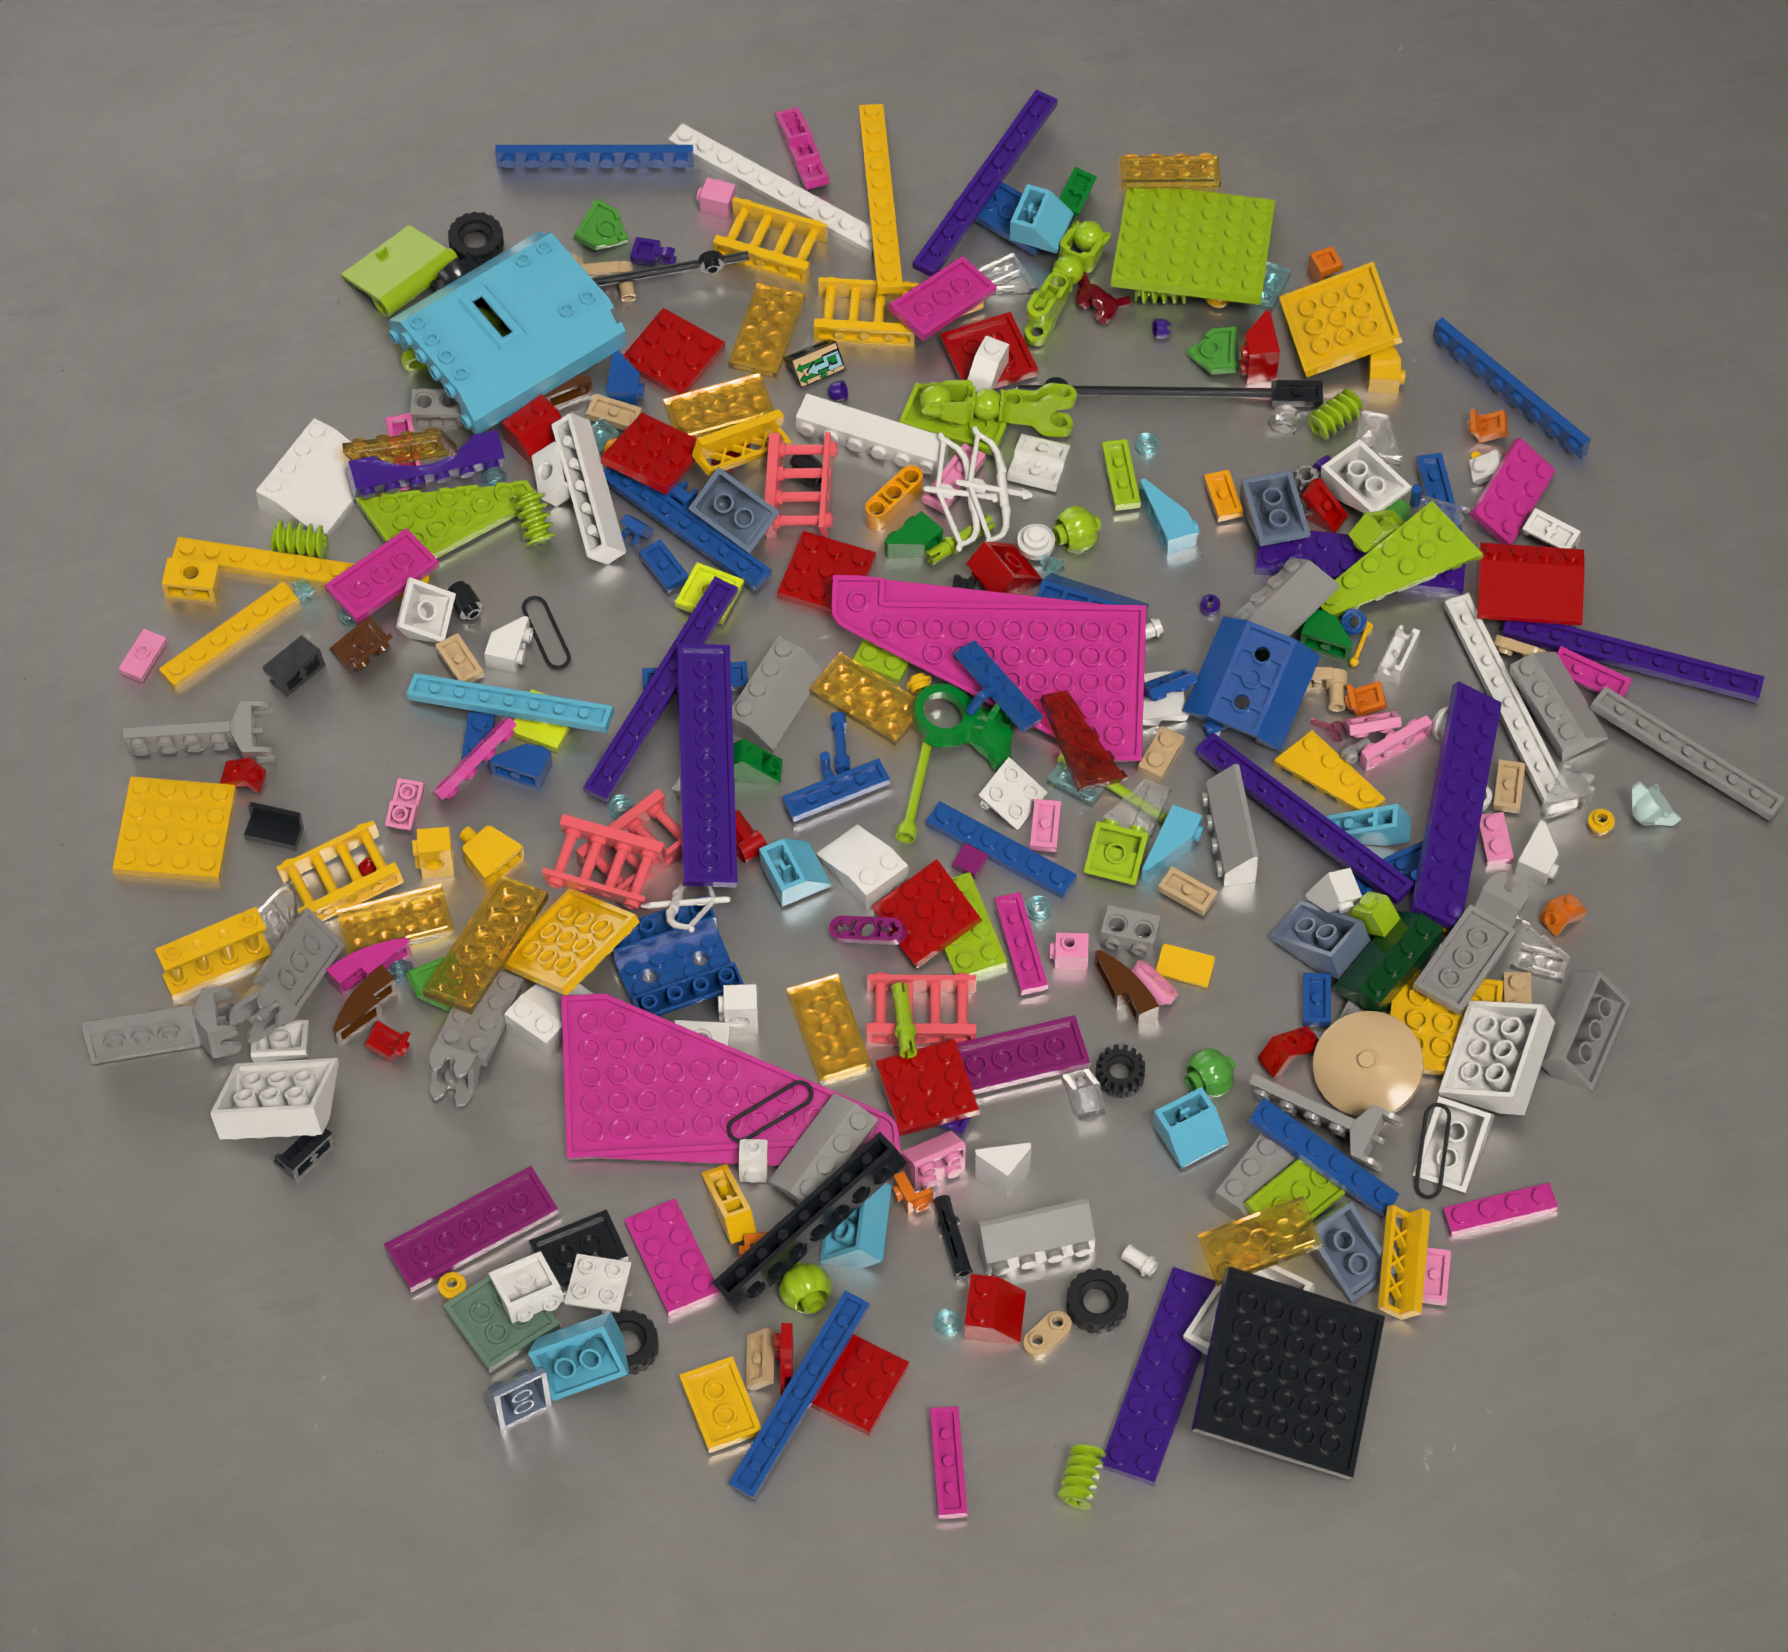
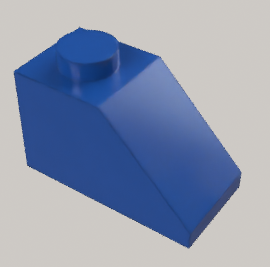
(624, 381)
(523, 765)

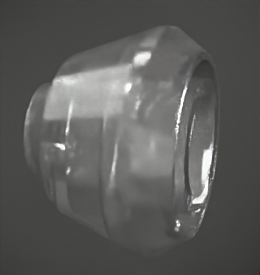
(1285, 420)

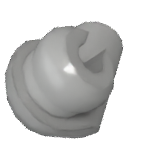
(1351, 752)

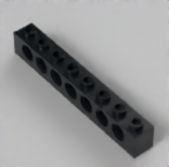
(810, 1222)

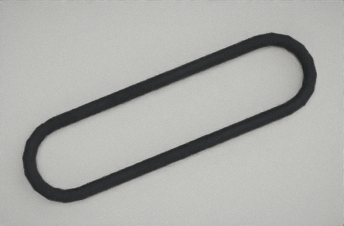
(555, 627)
(765, 1101)
(1443, 1154)

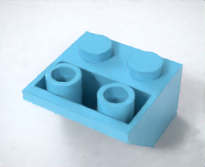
(1040, 219)
(792, 870)
(1190, 1127)

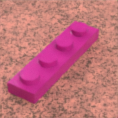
(467, 766)
(1021, 943)
(1500, 1209)
(948, 1462)

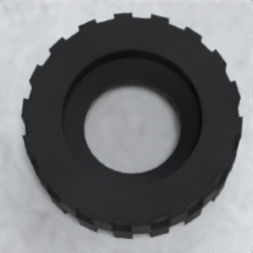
(472, 223)
(1091, 1321)
(649, 1339)

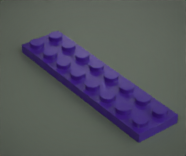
(1336, 554)
(1158, 1382)

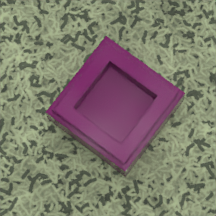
(970, 860)

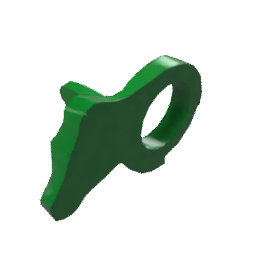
(986, 731)

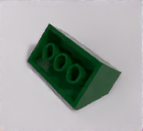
(1390, 962)

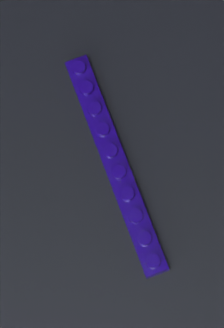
(985, 183)
(1639, 658)
(657, 693)
(1308, 820)

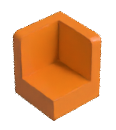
(1323, 264)

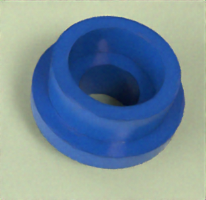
(1346, 621)

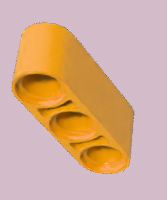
(889, 507)

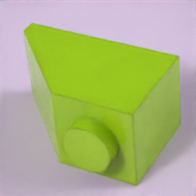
(1374, 528)
(1376, 913)

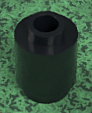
(807, 461)
(466, 601)

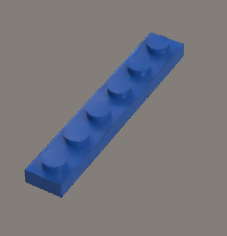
(1002, 850)
(1322, 1157)

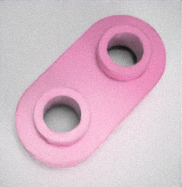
(1158, 986)

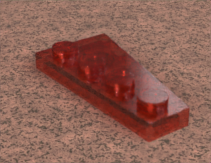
(1080, 745)

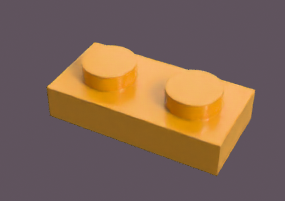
(1223, 495)

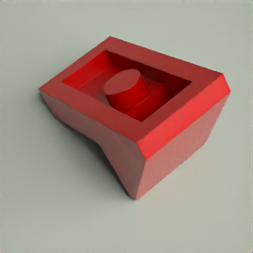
(1323, 507)

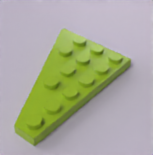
(444, 517)

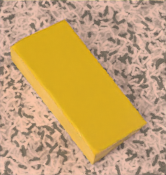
(1185, 965)

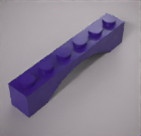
(374, 475)

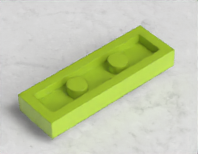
(1121, 474)

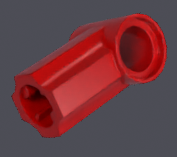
(747, 839)

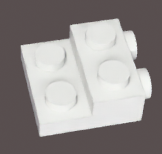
(527, 1287)

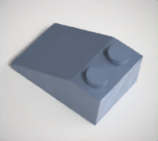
(1274, 508)
(734, 510)
(1321, 938)
(1349, 1251)
(518, 1397)

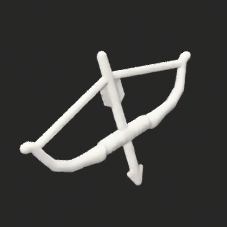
(979, 486)
(947, 491)
(677, 901)

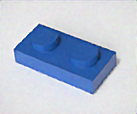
(663, 566)
(1175, 681)
(476, 729)
(1316, 999)

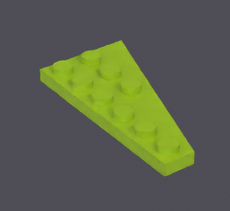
(1407, 557)

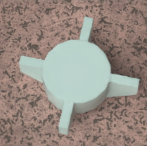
(1651, 806)

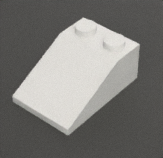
(1363, 479)
(864, 865)
(538, 1017)
(1465, 1144)

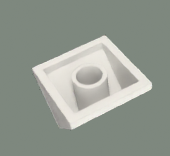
(425, 611)
(284, 1043)
(1003, 1167)

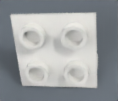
(1011, 793)
(598, 1283)

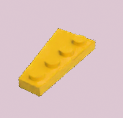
(1322, 767)

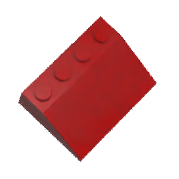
(1530, 584)

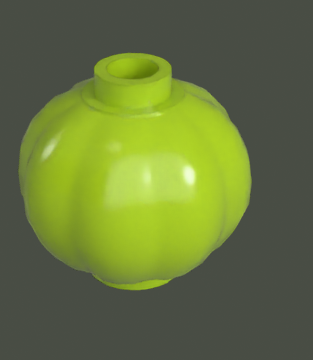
(1076, 527)
(805, 1284)

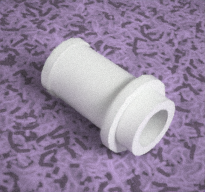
(1153, 628)
(1144, 1263)

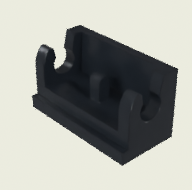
(294, 665)
(304, 1154)

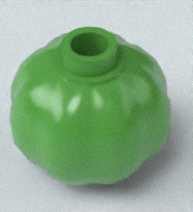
(1211, 1072)

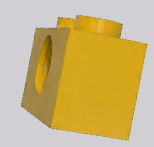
(201, 588)
(434, 852)

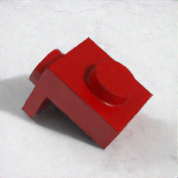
(244, 773)
(387, 1042)

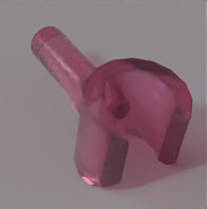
(1334, 728)

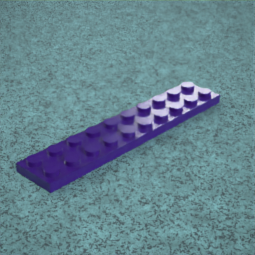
(706, 765)
(1456, 805)

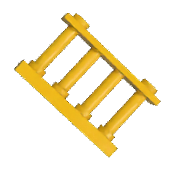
(772, 261)
(860, 331)
(359, 890)
(214, 953)

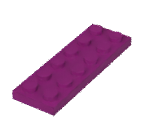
(1024, 1054)
(471, 1229)

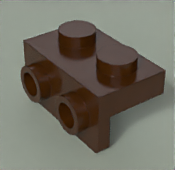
(360, 644)

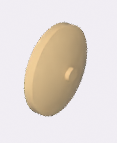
(1367, 1063)

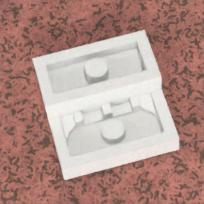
(1038, 462)
(1165, 709)

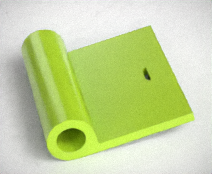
(399, 269)

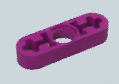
(877, 937)

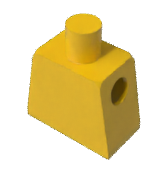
(490, 854)

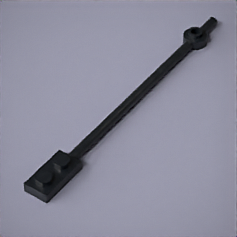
(708, 262)
(1293, 392)

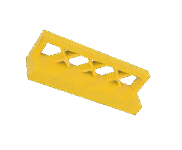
(735, 439)
(1409, 1264)

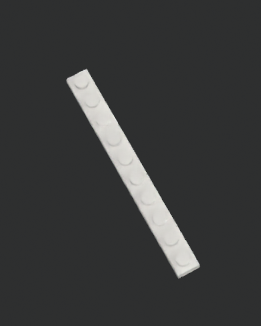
(774, 188)
(1501, 687)

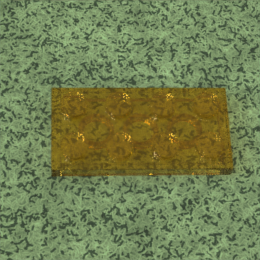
(1170, 171)
(766, 331)
(718, 406)
(403, 447)
(866, 698)
(410, 915)
(829, 1029)
(1261, 1239)

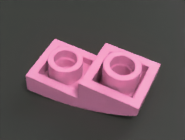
(405, 804)

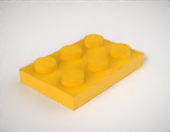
(720, 1404)

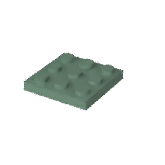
(488, 1328)

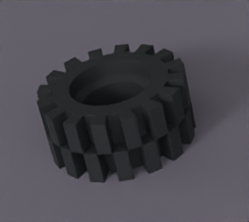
(1125, 1057)

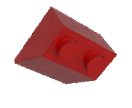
(1260, 351)
(531, 427)
(1003, 568)
(994, 1310)

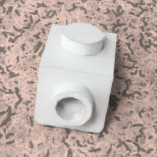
(1485, 466)
(753, 1160)

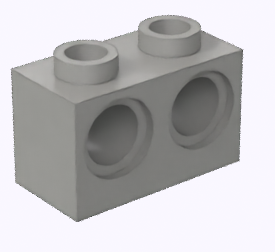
(437, 412)
(1131, 924)

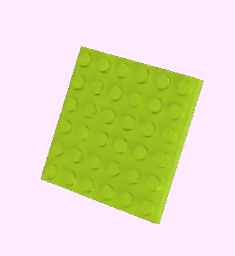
(1194, 244)

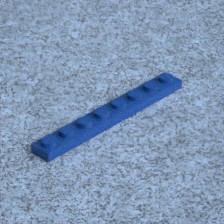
(594, 156)
(1512, 388)
(690, 529)
(799, 1395)

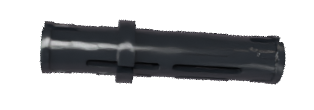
(950, 1226)

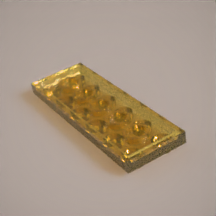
(485, 944)

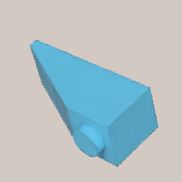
(1170, 520)
(1376, 825)
(1173, 841)

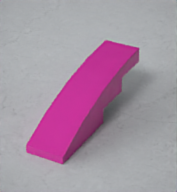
(802, 148)

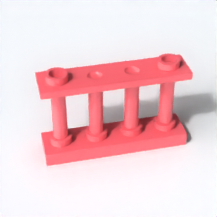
(776, 473)
(633, 822)
(599, 836)
(927, 1033)

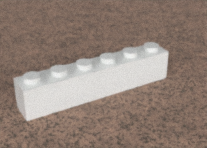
(870, 434)
(588, 488)

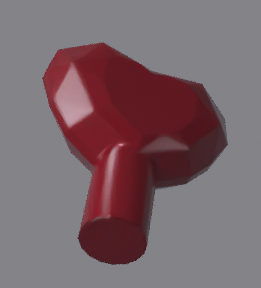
(1086, 291)
(1107, 306)

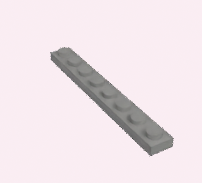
(1687, 753)

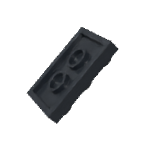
(588, 1236)

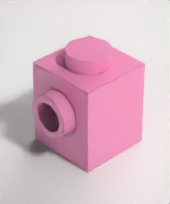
(716, 197)
(1070, 951)

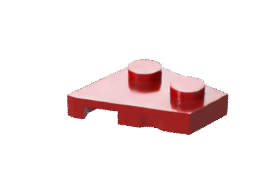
(784, 1353)

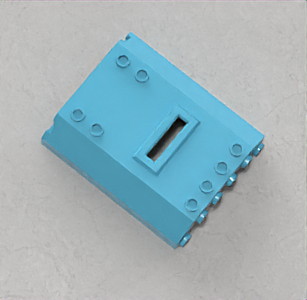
(555, 321)

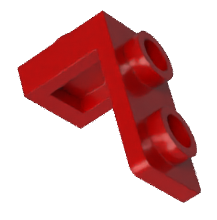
(1285, 1047)

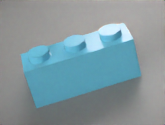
(861, 1236)
(581, 1355)

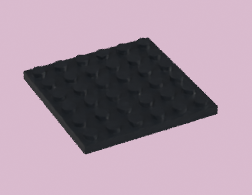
(1288, 1373)

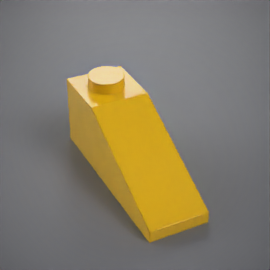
(1385, 372)
(729, 1203)

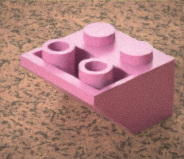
(935, 1160)

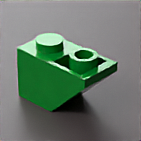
(913, 538)
(755, 764)

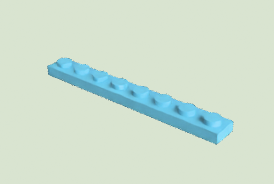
(510, 703)

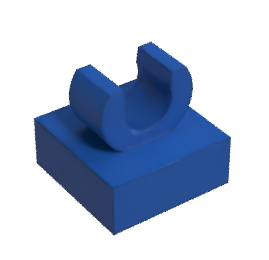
(681, 496)
(636, 527)

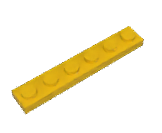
(229, 635)

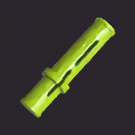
(948, 544)
(905, 1029)

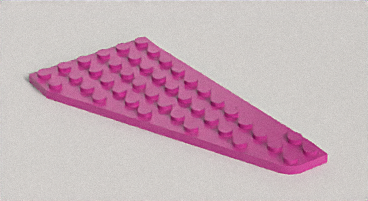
(1034, 640)
(668, 1092)

